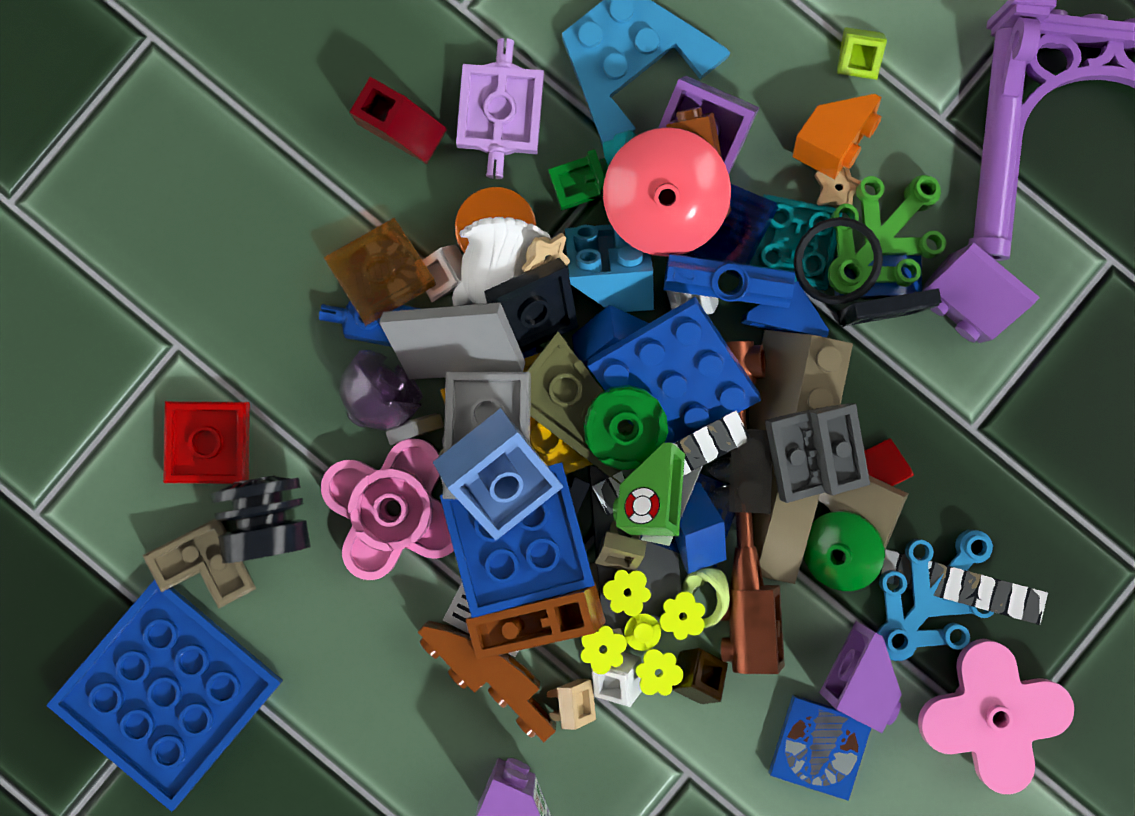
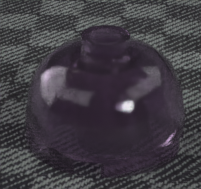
(377, 394)

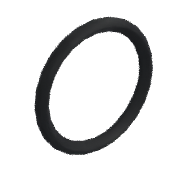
(831, 222)

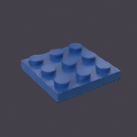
(682, 366)
(528, 562)

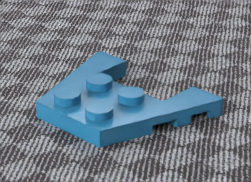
(620, 43)

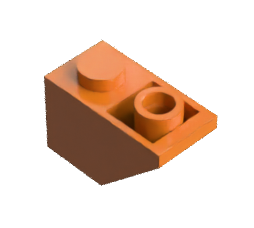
(834, 132)

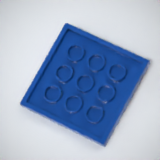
(165, 694)

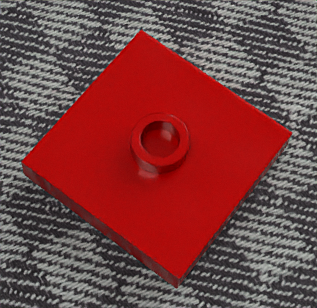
(206, 442)

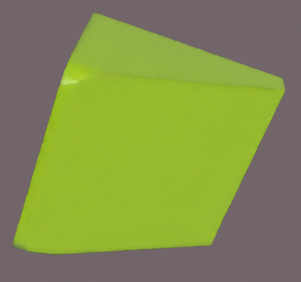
(861, 53)

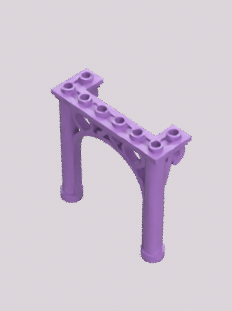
(1019, 33)

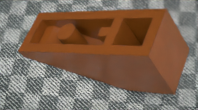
(537, 623)

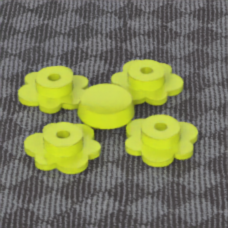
(643, 632)

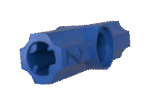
(756, 283)

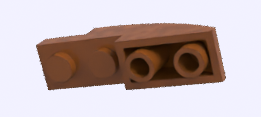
(509, 679)

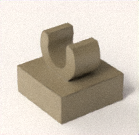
(620, 551)

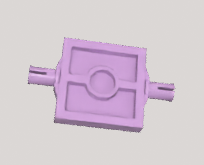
(500, 108)

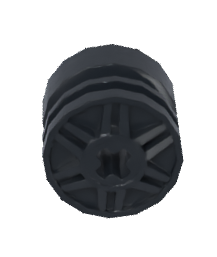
(260, 519)

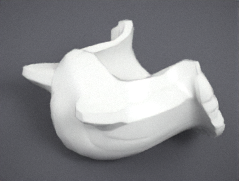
(492, 256)

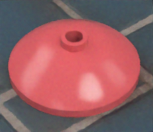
(658, 162)

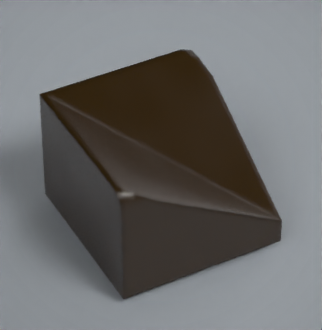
(702, 676)

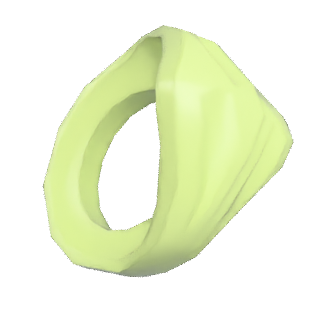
(719, 582)

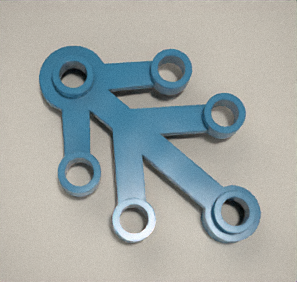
(925, 603)

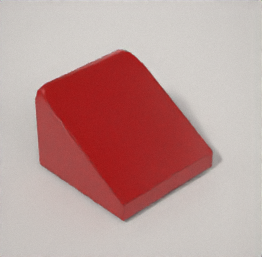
(887, 463)

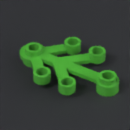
(847, 258)

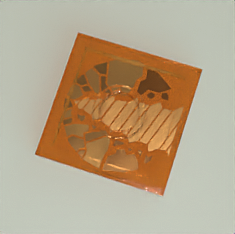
(380, 271)

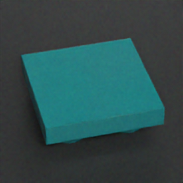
(784, 233)

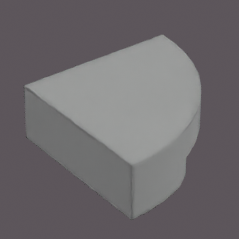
(415, 428)

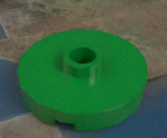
(625, 449)

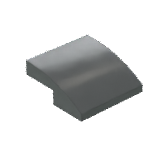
(817, 452)

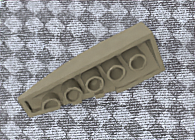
(799, 376)

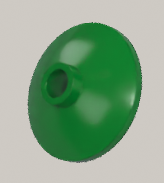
(856, 539)

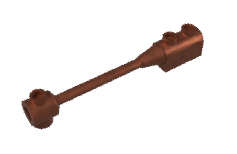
(753, 608)

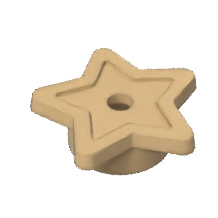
(830, 195)
(541, 248)

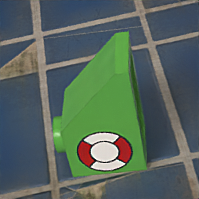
(652, 495)

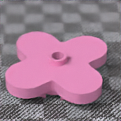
(363, 497)
(965, 718)

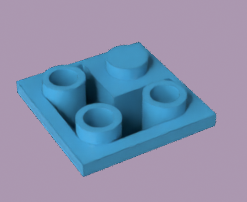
(609, 268)

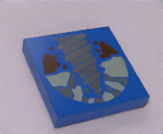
(819, 748)

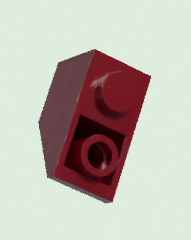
(397, 120)

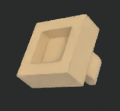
(575, 704)

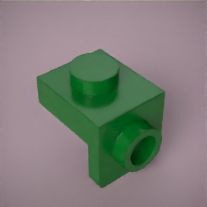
(579, 180)

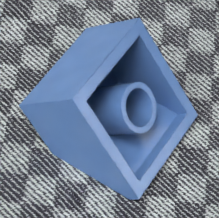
(497, 474)

